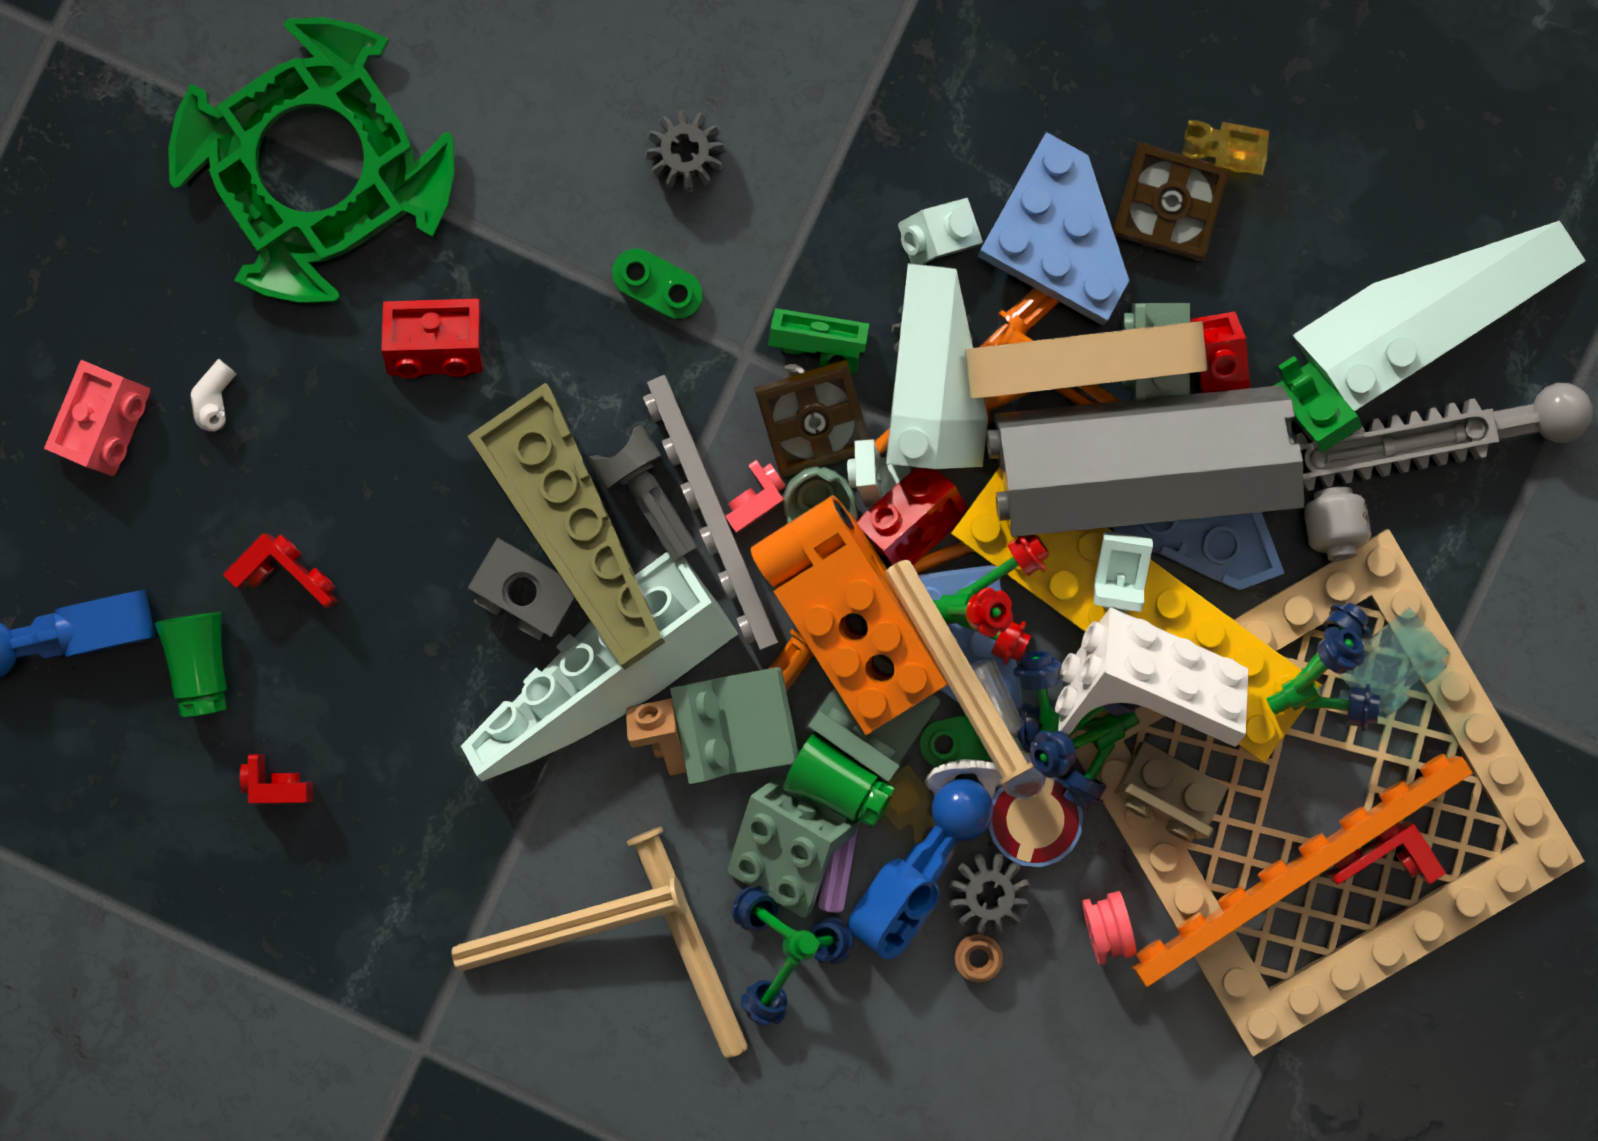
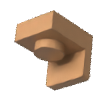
(657, 725)

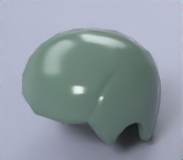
(812, 488)

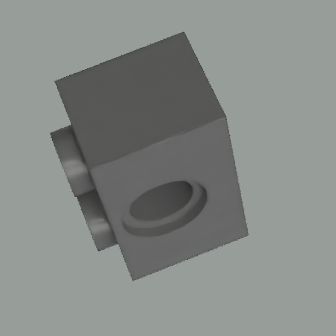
(498, 574)

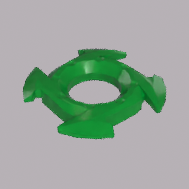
(390, 176)

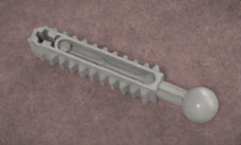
(1558, 413)

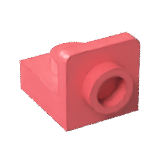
(749, 506)

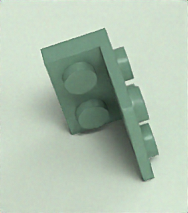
(734, 724)
(884, 746)
(787, 845)

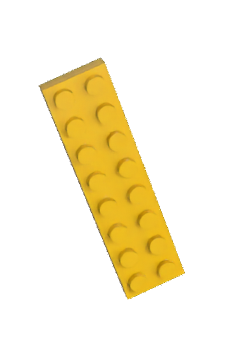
(1167, 605)

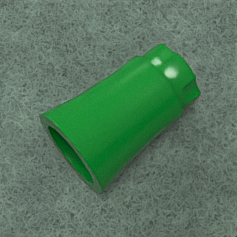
(195, 662)
(838, 782)

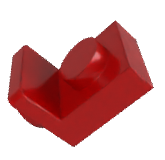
(283, 786)

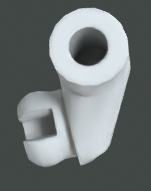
(207, 397)

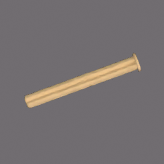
(957, 671)
(571, 926)
(692, 949)

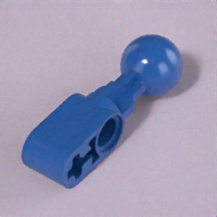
(80, 629)
(907, 887)

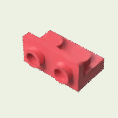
(97, 418)

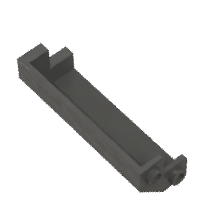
(1147, 461)

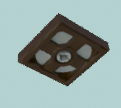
(1171, 202)
(812, 418)

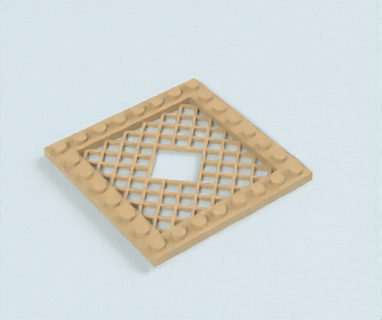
(1537, 857)

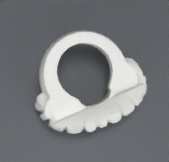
(985, 771)

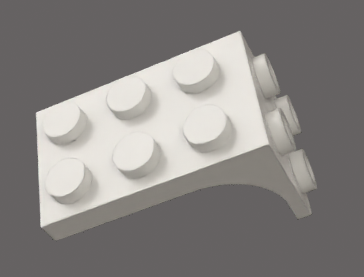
(1146, 666)

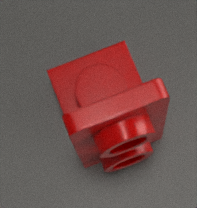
(1224, 354)
(255, 567)
(1415, 855)

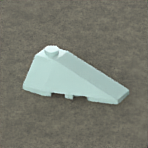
(932, 409)

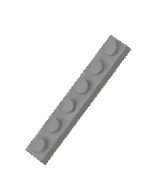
(701, 494)

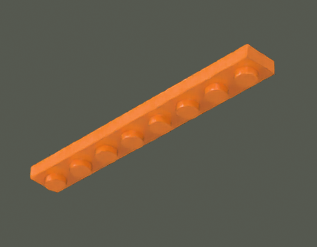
(1282, 879)

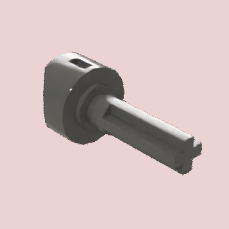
(632, 469)

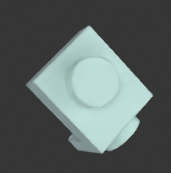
(939, 231)
(872, 474)
(1122, 571)

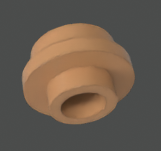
(986, 971)

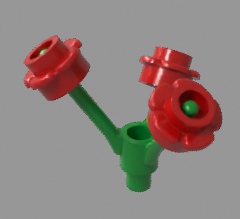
(989, 610)

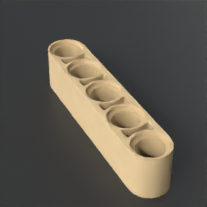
(1086, 359)

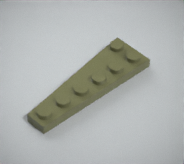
(554, 493)

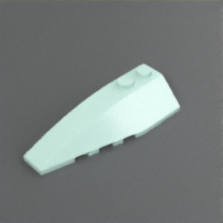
(1429, 310)
(588, 685)

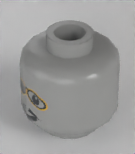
(1337, 523)

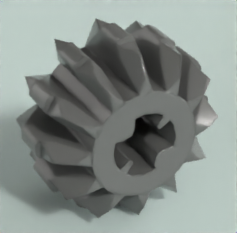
(698, 140)
(1004, 900)

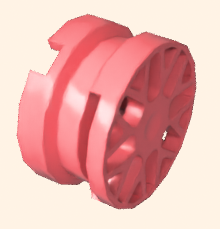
(1109, 928)

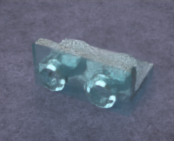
(1398, 659)

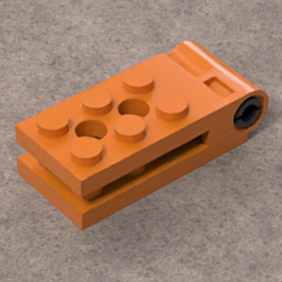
(823, 575)

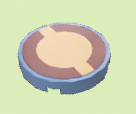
(1038, 828)

